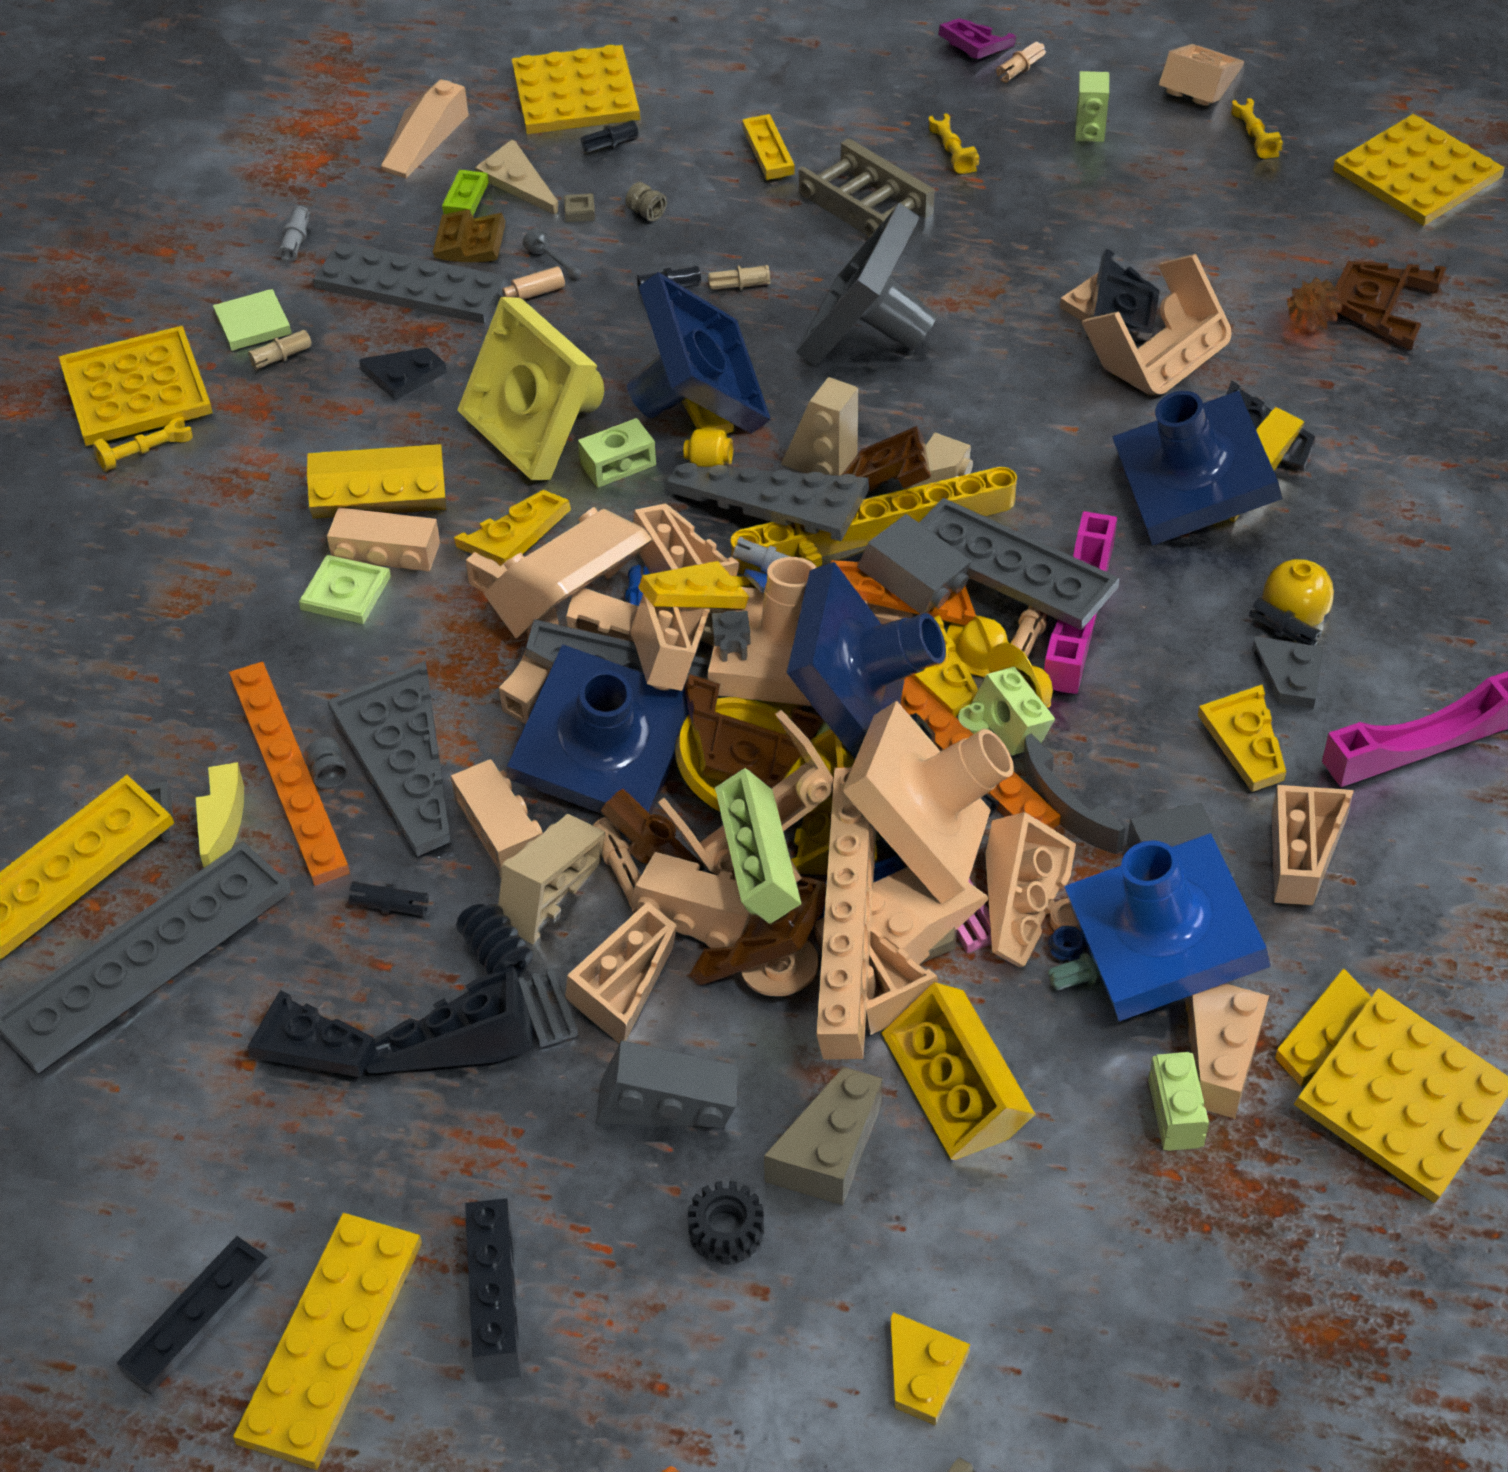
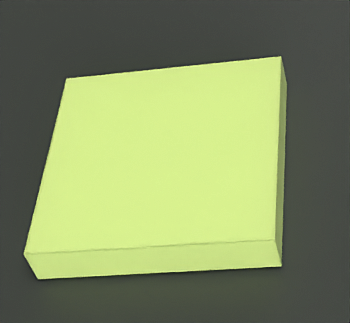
(252, 319)
(344, 589)

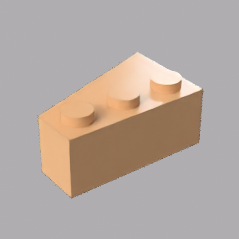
(601, 614)
(667, 642)
(1304, 839)
(694, 900)
(1223, 1042)

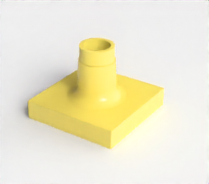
(529, 388)

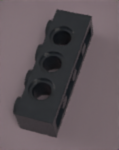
(492, 1290)

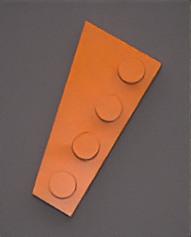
(956, 609)

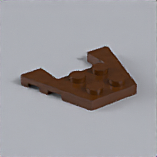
(1372, 291)
(896, 457)
(730, 744)
(765, 941)

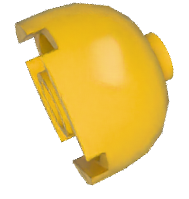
(1301, 588)

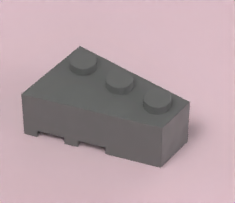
(666, 1089)

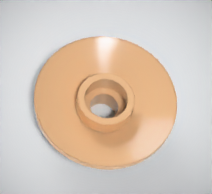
(794, 973)

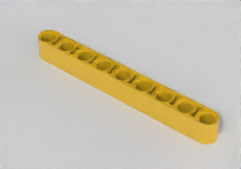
(981, 491)

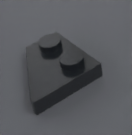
(403, 371)

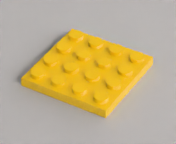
(575, 89)
(1418, 169)
(134, 385)
(1405, 1095)

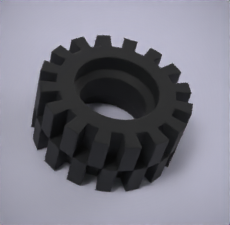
(726, 1201)

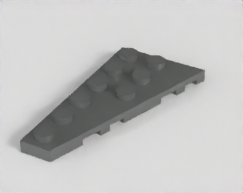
(776, 496)

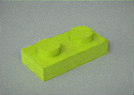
(465, 191)

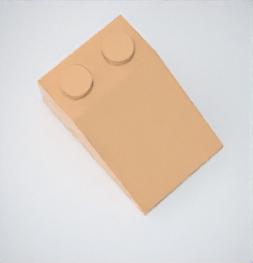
(1199, 73)
(914, 917)

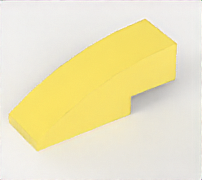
(220, 812)

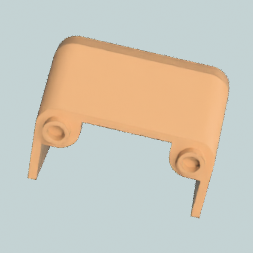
(1192, 333)
(563, 566)
(793, 797)

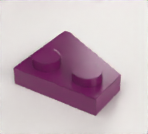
(974, 38)

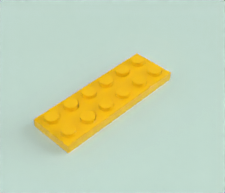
(76, 859)
(328, 1341)

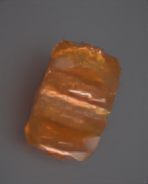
(1314, 304)

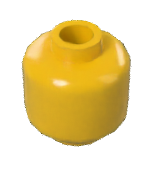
(709, 448)

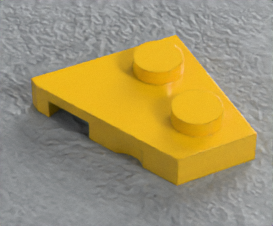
(924, 1367)

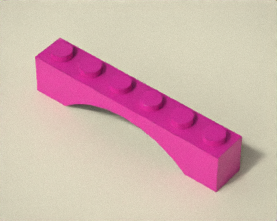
(1067, 643)
(1373, 749)

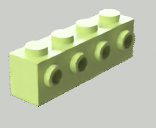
(757, 846)

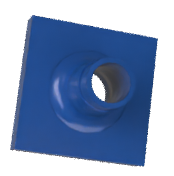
(1166, 925)

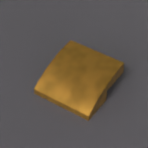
(469, 238)

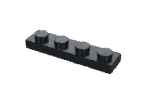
(193, 1314)

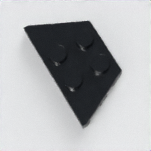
(1128, 294)

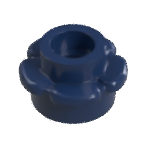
(1070, 937)

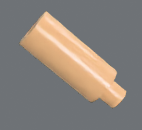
(535, 284)

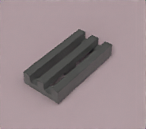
(538, 983)

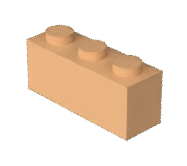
(384, 539)
(494, 811)

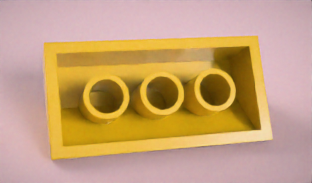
(376, 480)
(957, 1072)

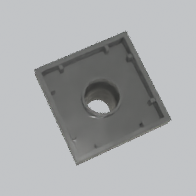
(870, 294)

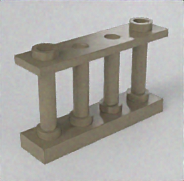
(870, 170)

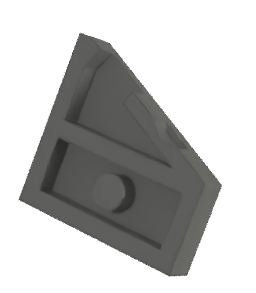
(1290, 669)

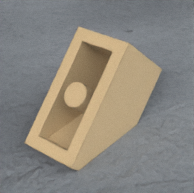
(946, 459)

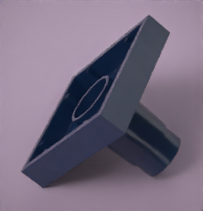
(698, 359)
(1196, 464)
(850, 660)
(598, 733)

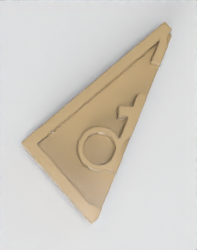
(514, 173)

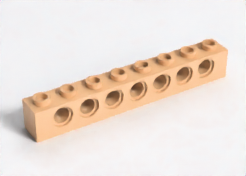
(846, 929)

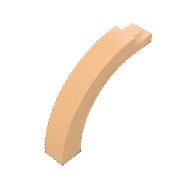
(524, 685)

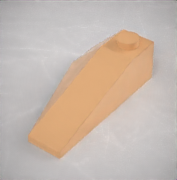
(425, 127)
(1024, 874)

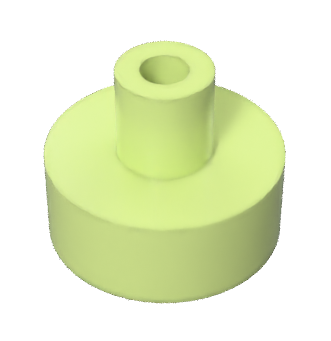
(972, 717)

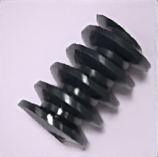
(493, 938)

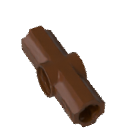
(645, 831)

